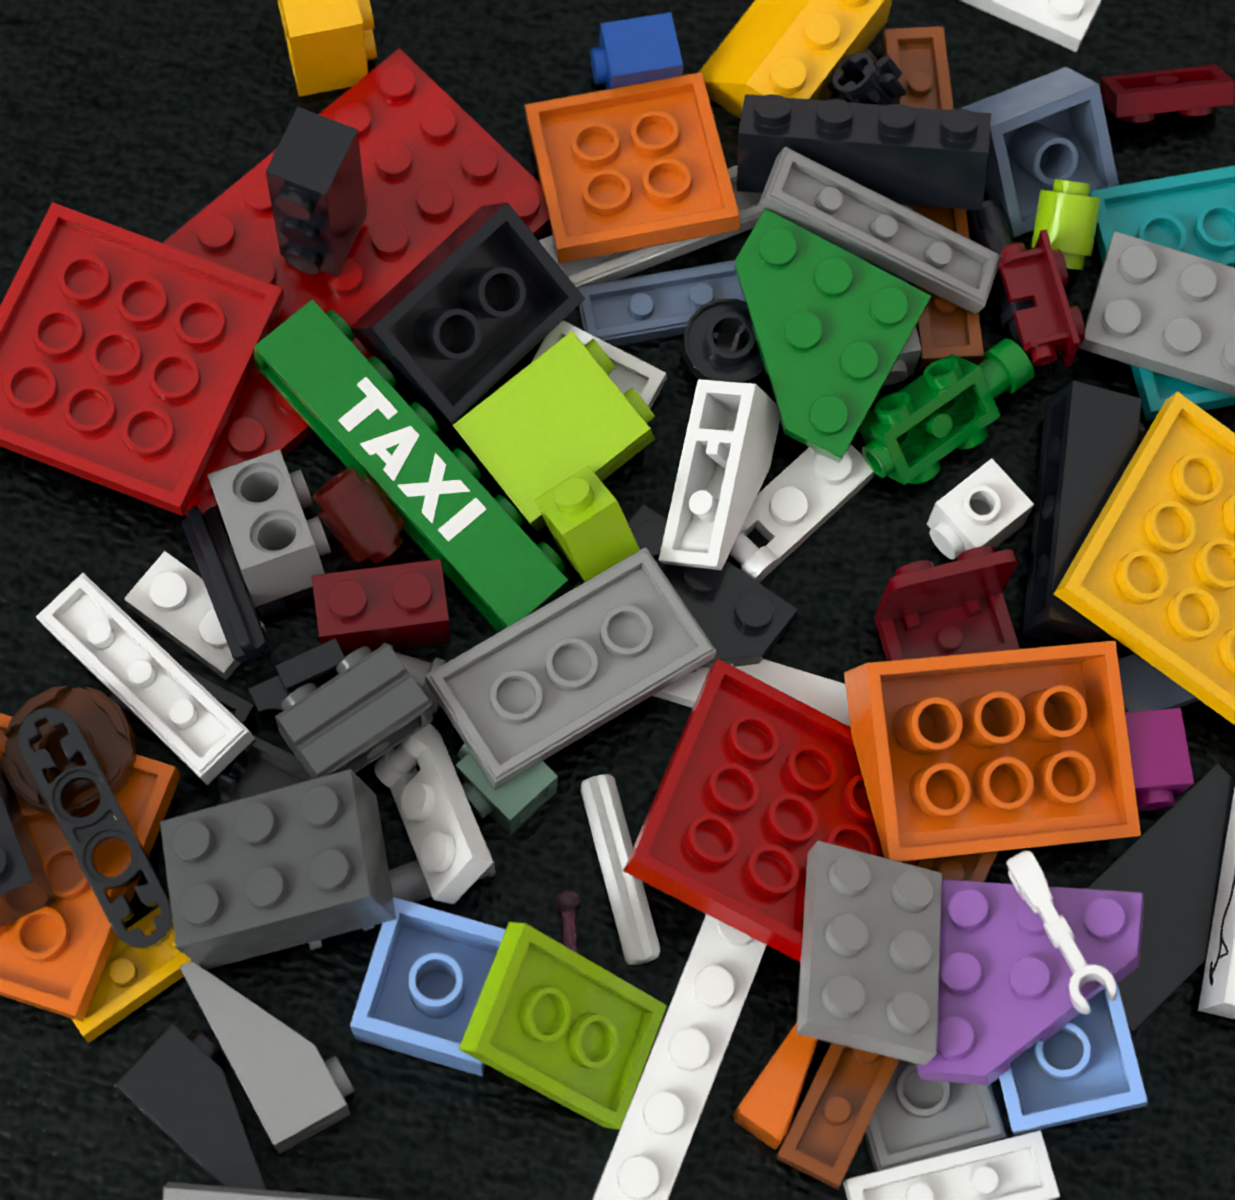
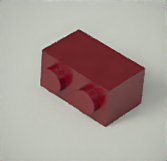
(381, 605)

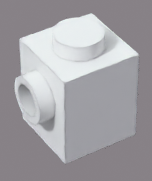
(979, 512)

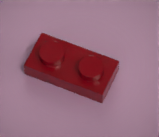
(1184, 90)

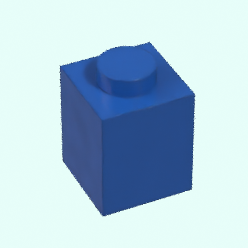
(636, 51)

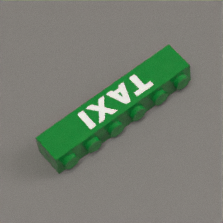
(433, 490)

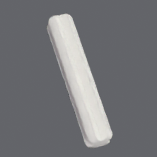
(613, 851)

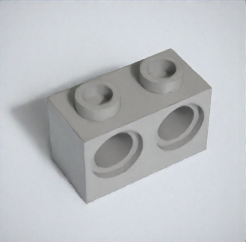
(268, 527)

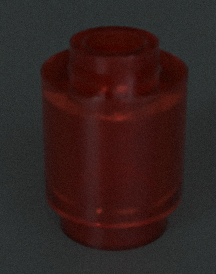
(360, 516)

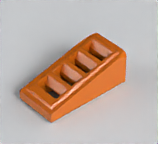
(773, 1097)

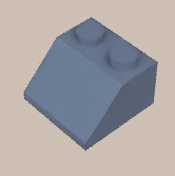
(1044, 134)

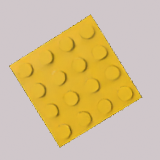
(1164, 555)

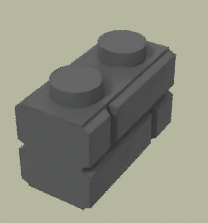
(354, 714)

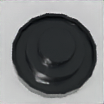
(722, 343)

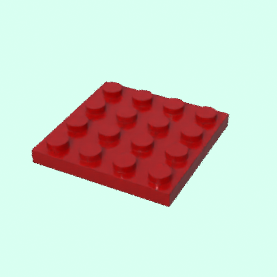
(125, 356)
(748, 802)

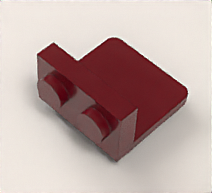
(948, 607)

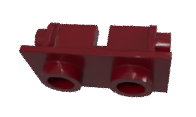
(1051, 323)

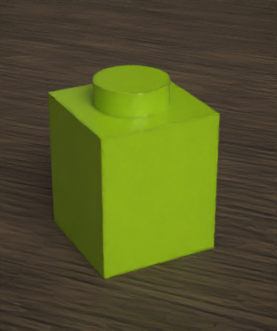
(587, 524)

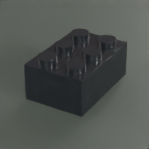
(468, 312)

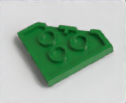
(822, 329)

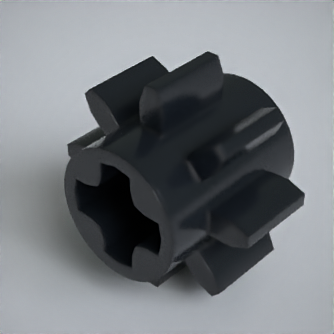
(867, 80)

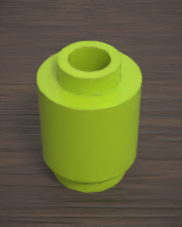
(1069, 220)

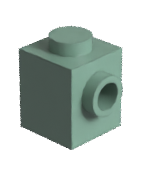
(511, 802)

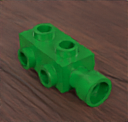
(941, 412)

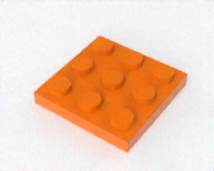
(631, 167)

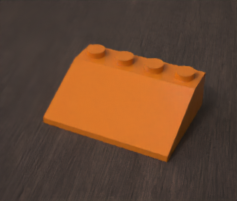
(994, 750)

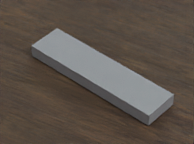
(880, 230)

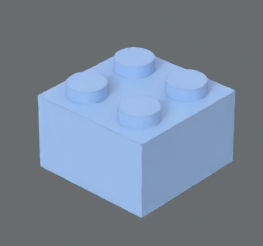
(425, 984)
(1076, 1072)

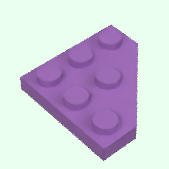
(1007, 980)

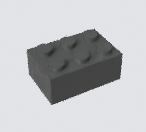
(277, 870)

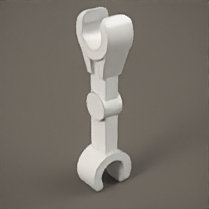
(1034, 889)

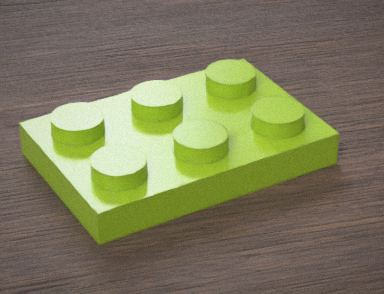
(563, 1026)

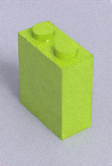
(555, 423)

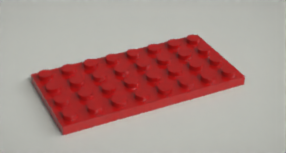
(421, 179)

